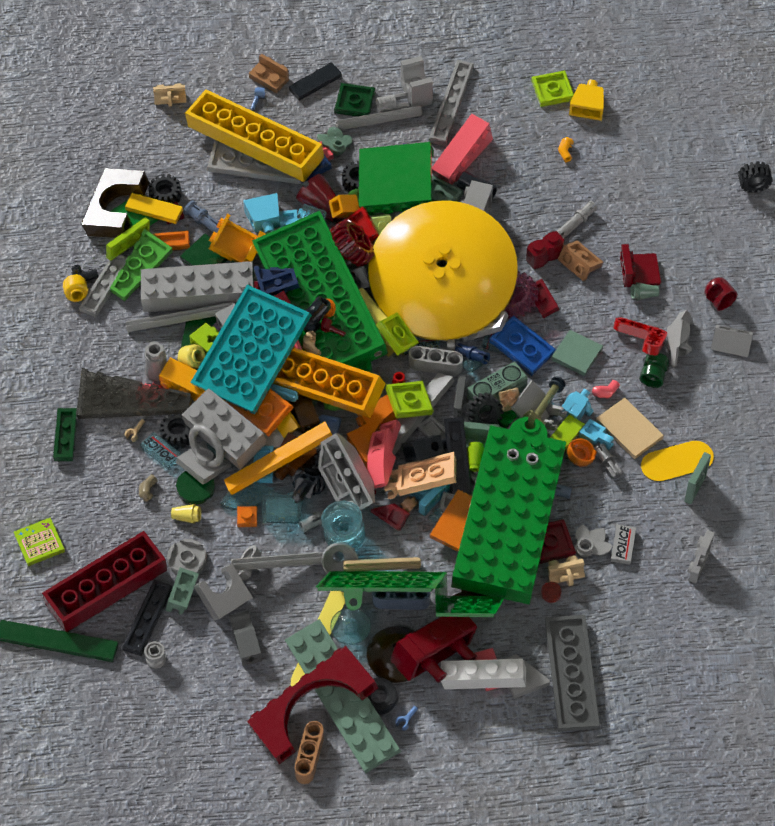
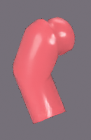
(606, 391)

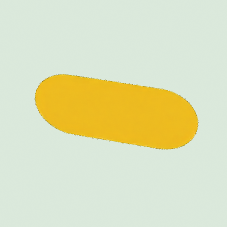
(674, 460)

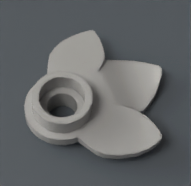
(592, 540)

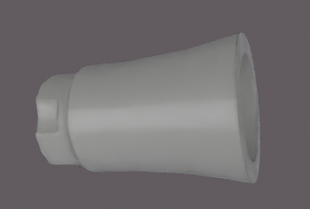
(154, 360)

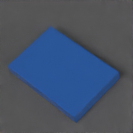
(522, 345)

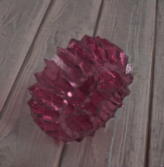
(523, 297)

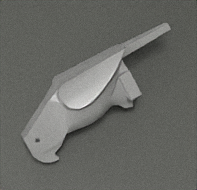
(678, 336)

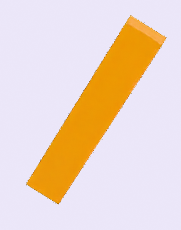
(277, 458)

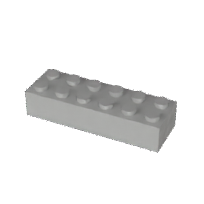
(194, 285)

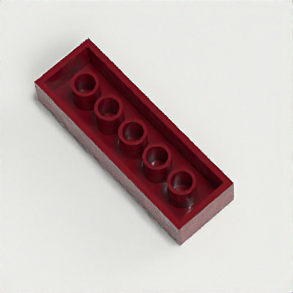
(104, 581)

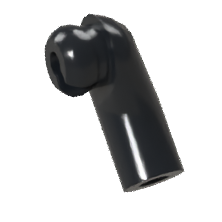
(87, 275)

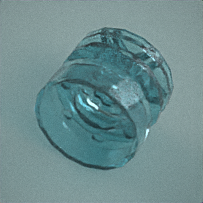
(343, 523)

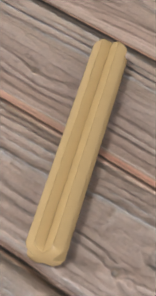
(382, 564)

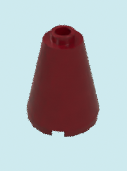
(318, 195)

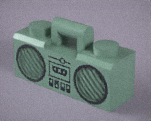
(502, 380)

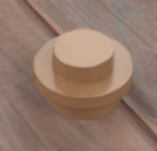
(509, 399)
(409, 503)

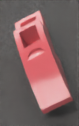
(380, 453)

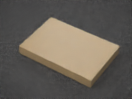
(629, 428)

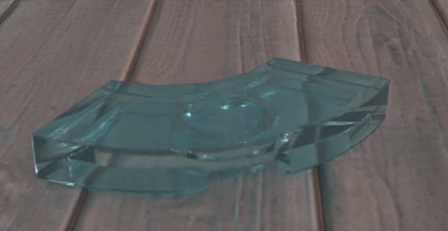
(248, 497)

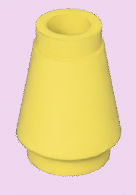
(187, 513)

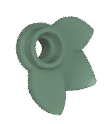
(335, 140)

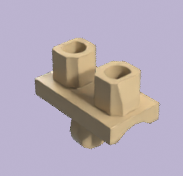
(169, 94)
(567, 571)

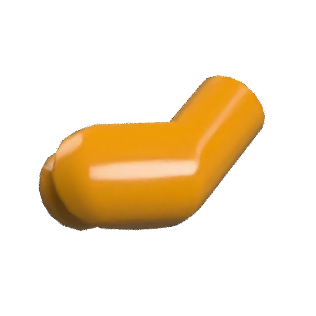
(563, 148)

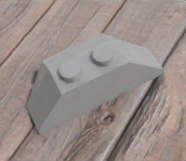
(345, 472)

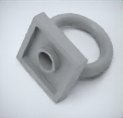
(200, 460)

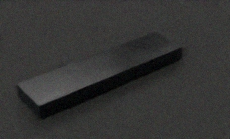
(456, 443)
(147, 618)

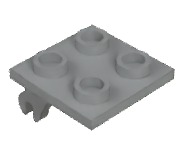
(531, 399)

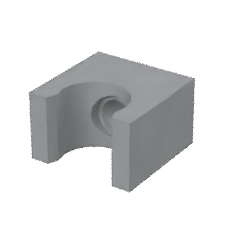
(415, 82)
(230, 599)

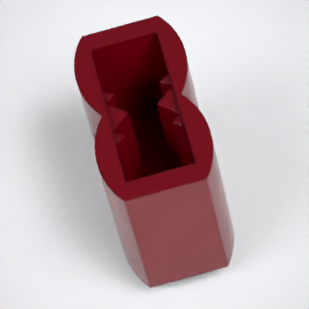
(544, 250)

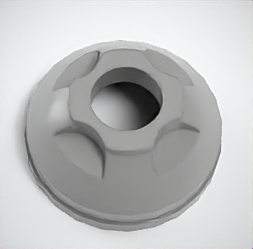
(330, 564)

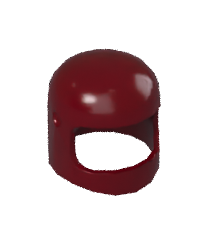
(723, 290)

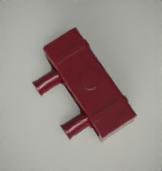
(432, 644)

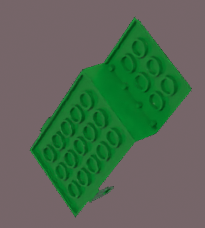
(355, 582)

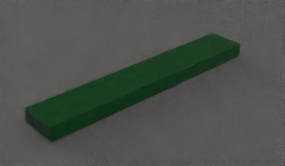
(58, 641)

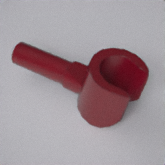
(326, 327)

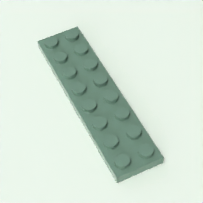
(354, 718)

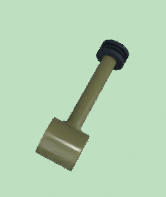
(556, 386)

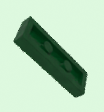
(65, 434)

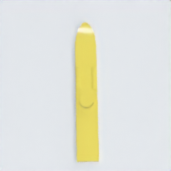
(333, 604)

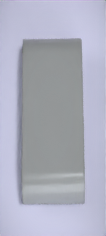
(442, 365)

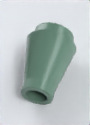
(643, 291)

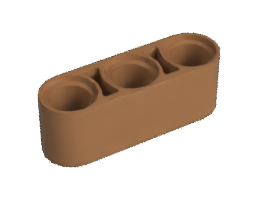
(309, 743)

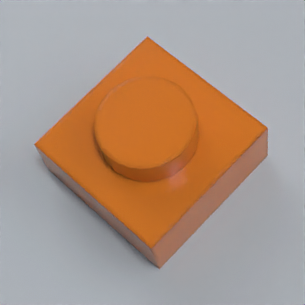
(247, 516)

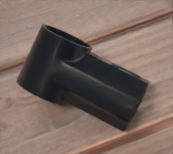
(318, 310)

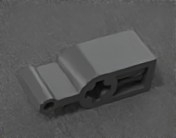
(245, 638)

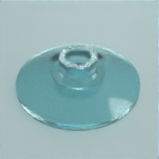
(350, 619)

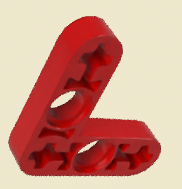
(654, 337)

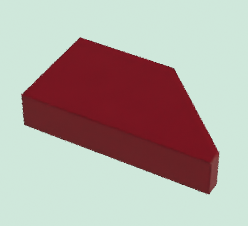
(392, 515)

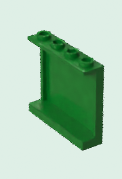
(395, 177)

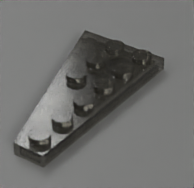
(122, 397)

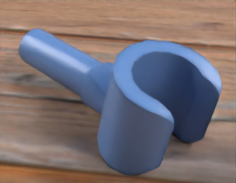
(259, 93)
(407, 717)

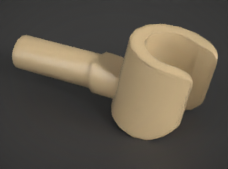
(128, 432)

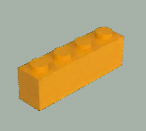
(178, 377)

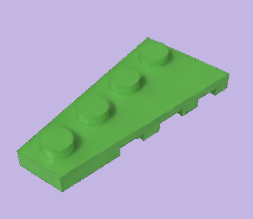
(147, 254)

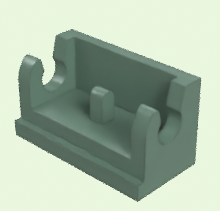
(182, 590)

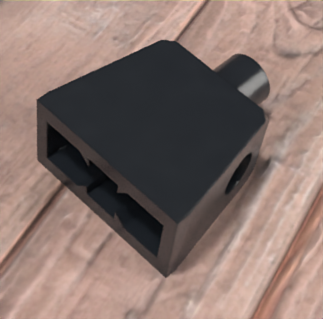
(424, 448)

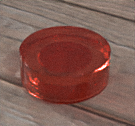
(551, 592)

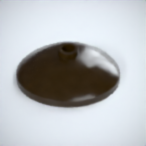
(380, 652)

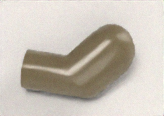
(144, 488)

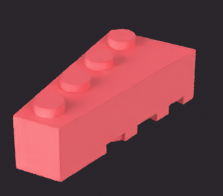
(463, 149)

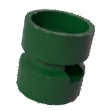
(654, 370)

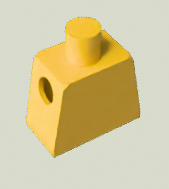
(588, 101)

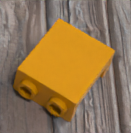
(233, 241)

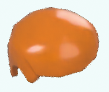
(581, 452)

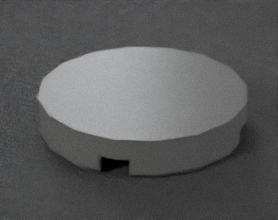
(187, 555)

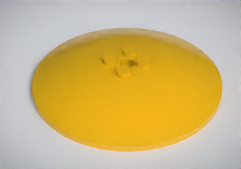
(447, 299)

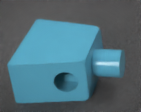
(263, 213)

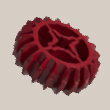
(353, 242)

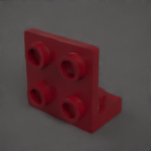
(639, 267)

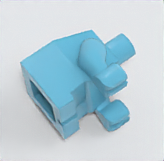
(578, 404)

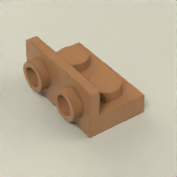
(269, 74)
(579, 259)

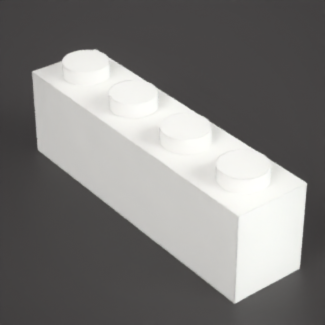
(484, 674)

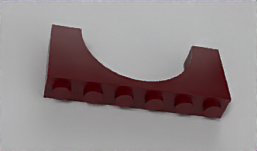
(339, 671)

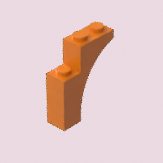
(361, 436)

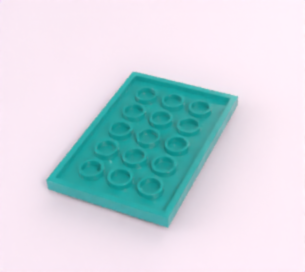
(251, 349)

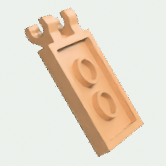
(422, 475)

